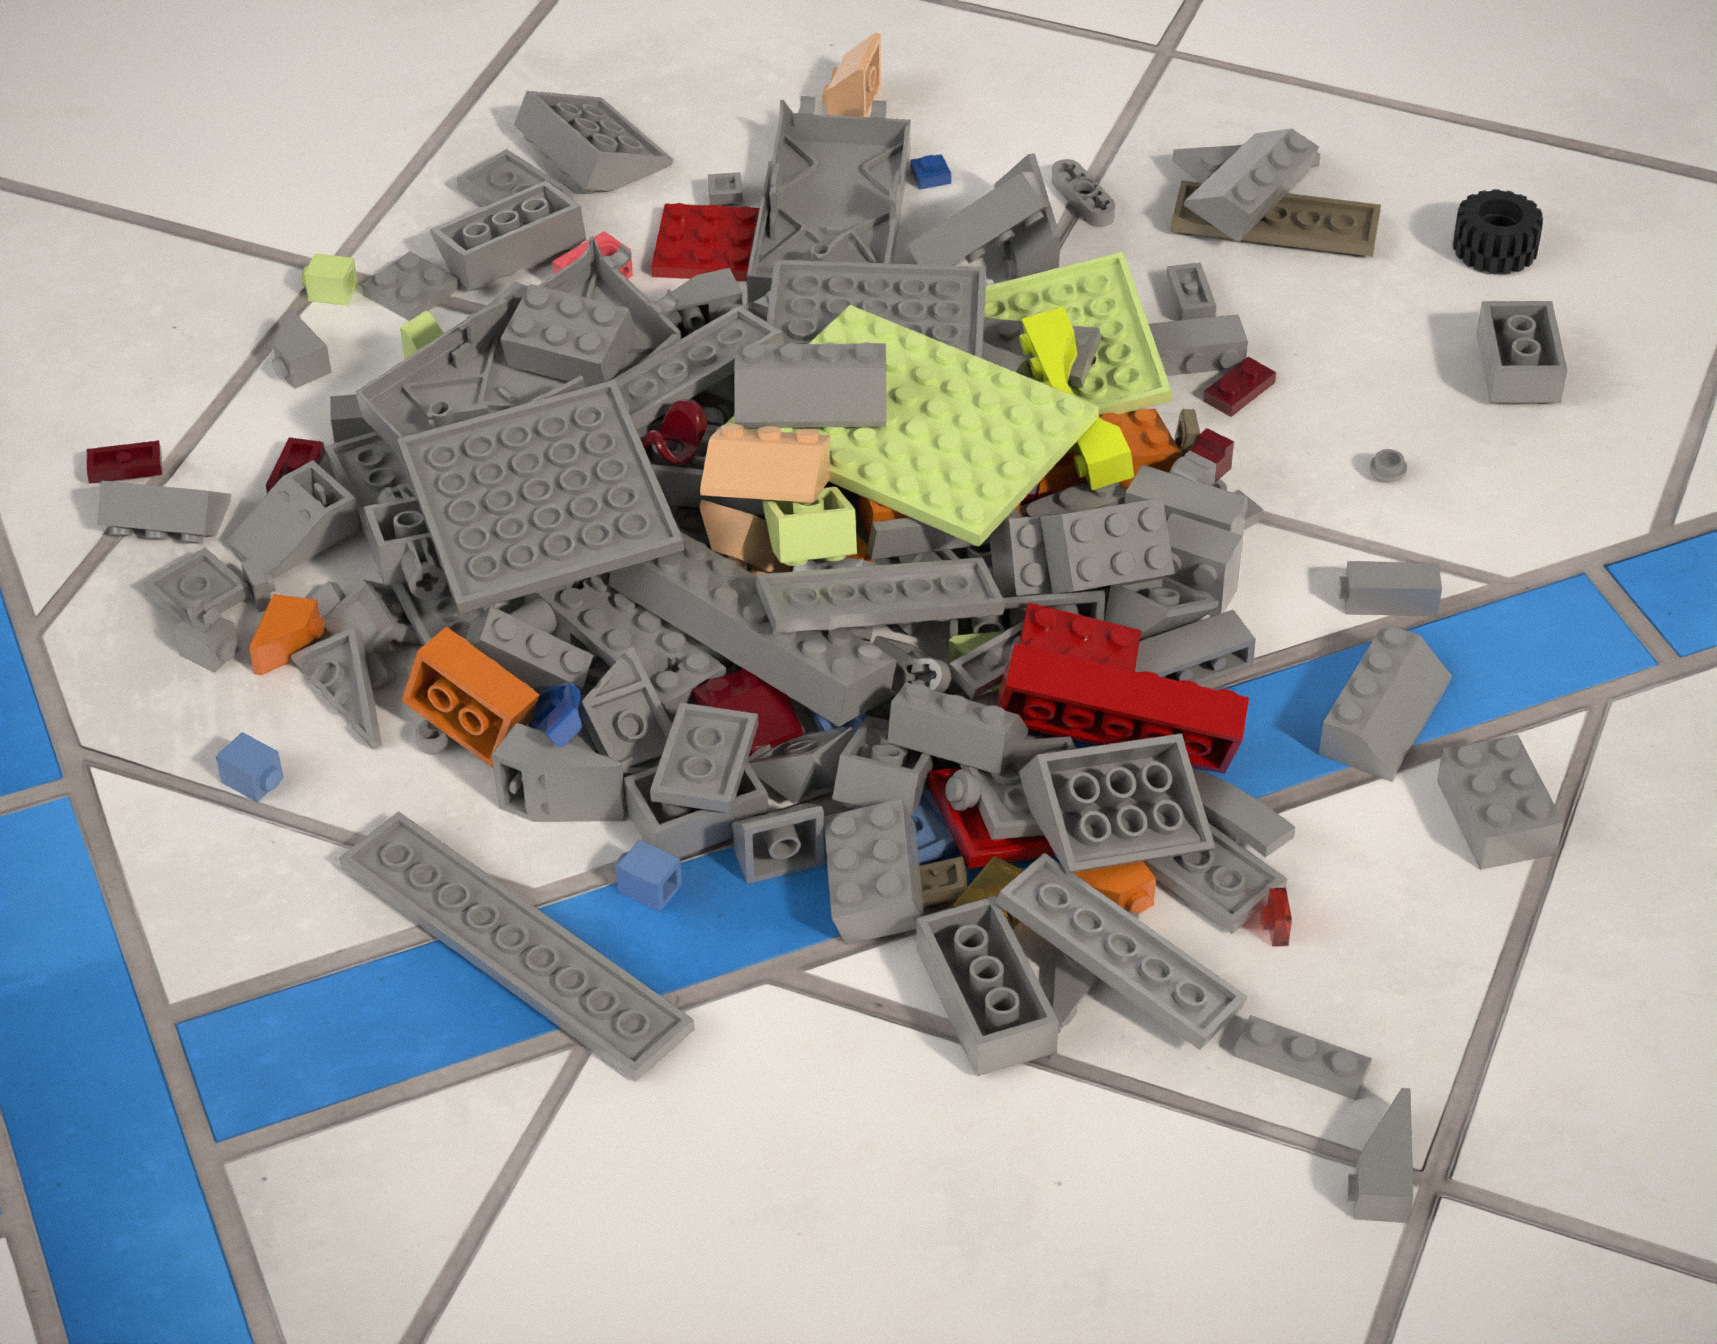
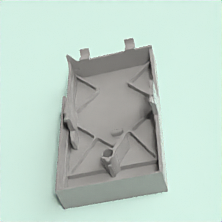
(830, 190)
(467, 369)

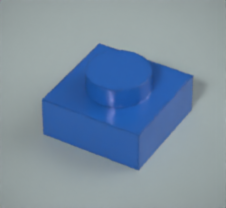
(930, 171)

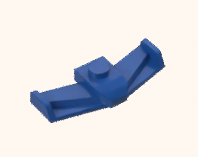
(557, 712)

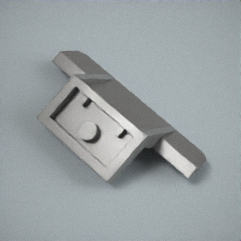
(374, 612)

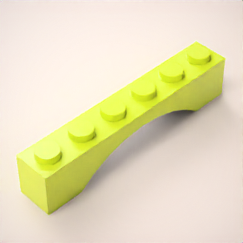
(1102, 449)

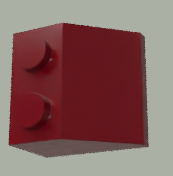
(751, 694)

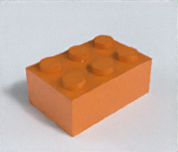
(467, 694)

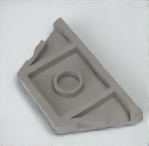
(627, 716)

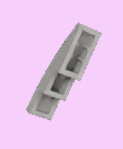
(1242, 815)

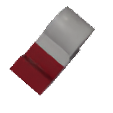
(1207, 459)

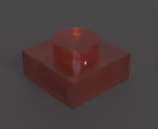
(1277, 917)

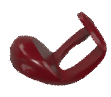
(682, 423)

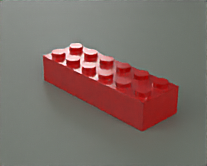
(1121, 705)

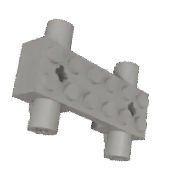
(403, 543)
(609, 623)

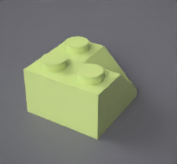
(812, 529)

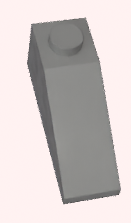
(1385, 1168)

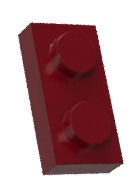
(1239, 386)
(293, 456)
(124, 461)

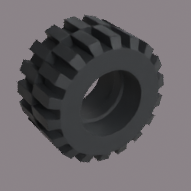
(1497, 231)

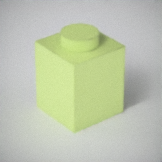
(330, 279)

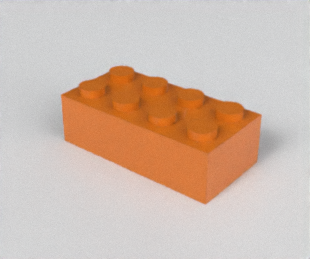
(1146, 439)

